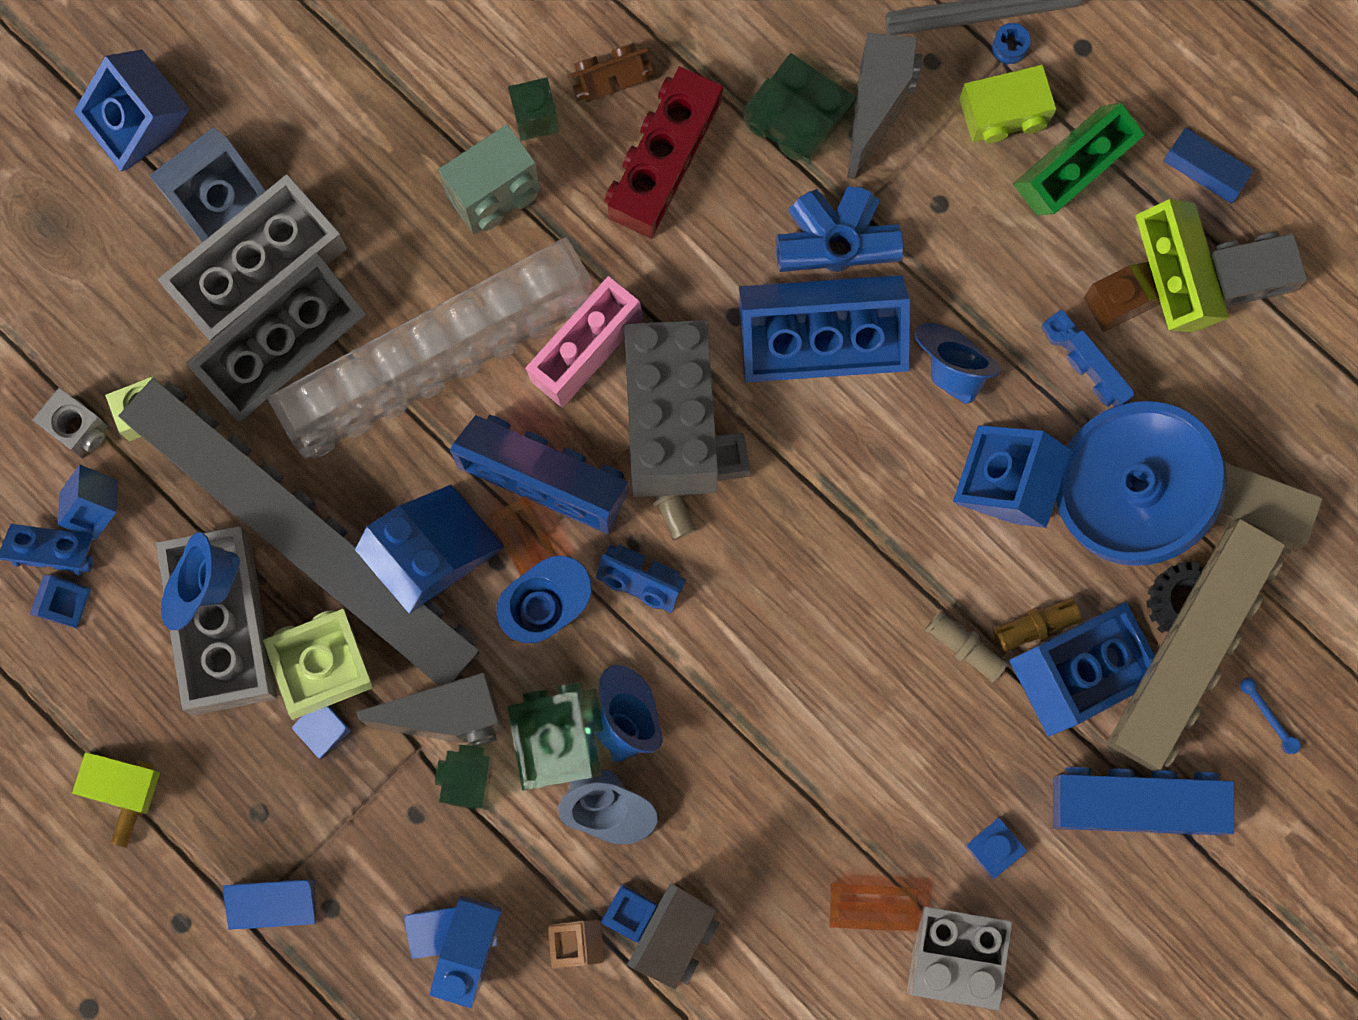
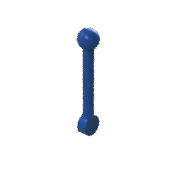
(1289, 744)

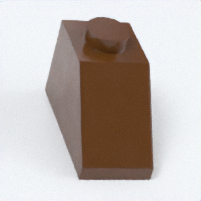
(1122, 295)

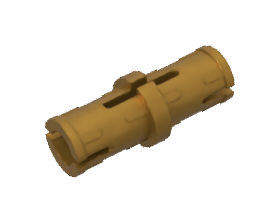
(1037, 625)

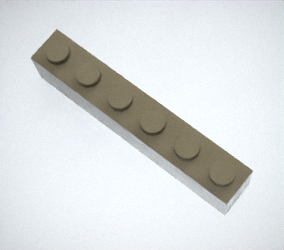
(1196, 645)

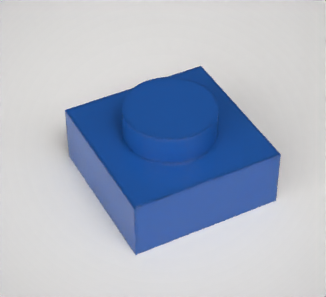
(995, 848)

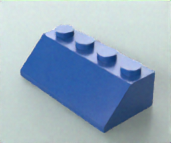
(824, 328)
(541, 473)

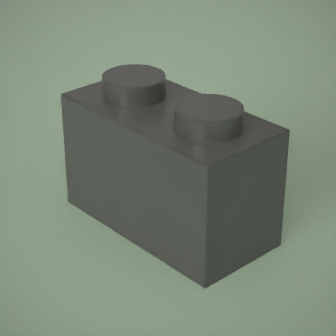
(1258, 269)

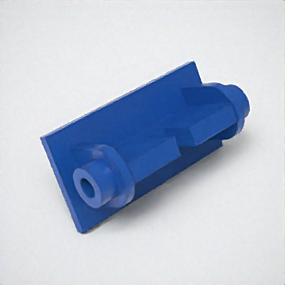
(47, 548)
(622, 571)

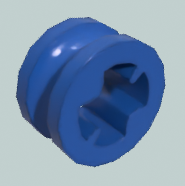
(1021, 37)

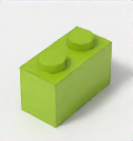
(1007, 104)

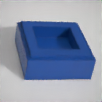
(629, 913)

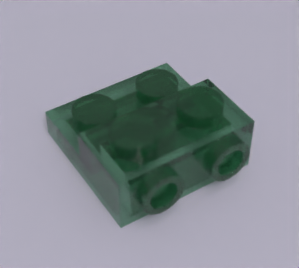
(798, 109)
(556, 736)

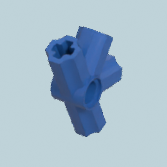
(846, 225)

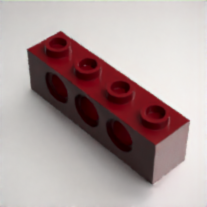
(645, 210)

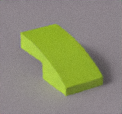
(116, 783)

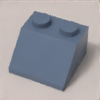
(207, 183)

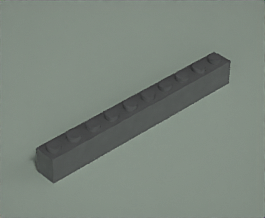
(295, 530)

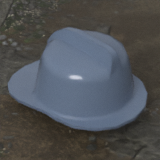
(607, 810)

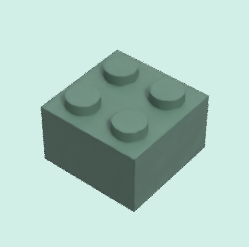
(490, 180)

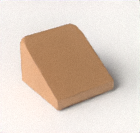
(576, 943)

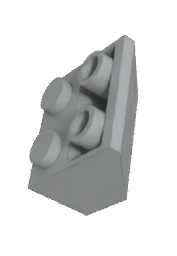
(959, 958)

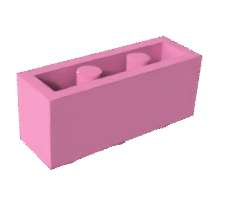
(584, 342)

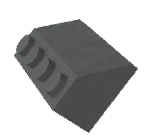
(276, 338)

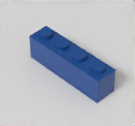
(1143, 804)

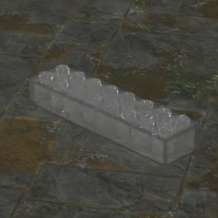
(432, 350)

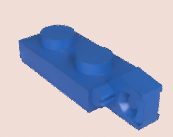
(1087, 358)

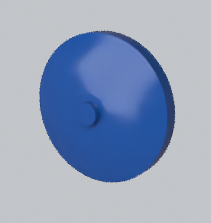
(1142, 483)

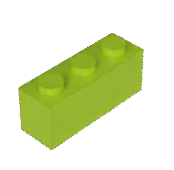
(1181, 266)

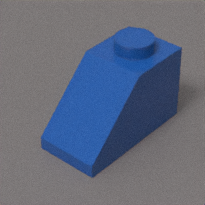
(466, 952)

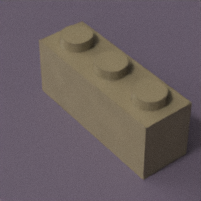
(1270, 507)

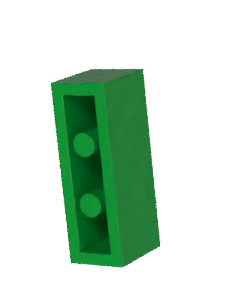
(1078, 159)

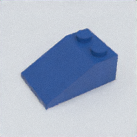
(427, 546)
(1084, 669)

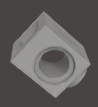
(56, 415)

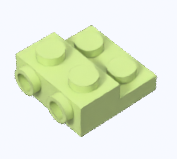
(317, 663)

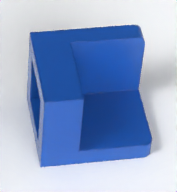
(87, 502)

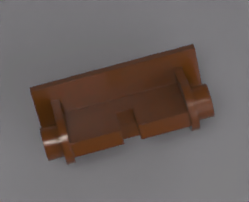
(625, 66)

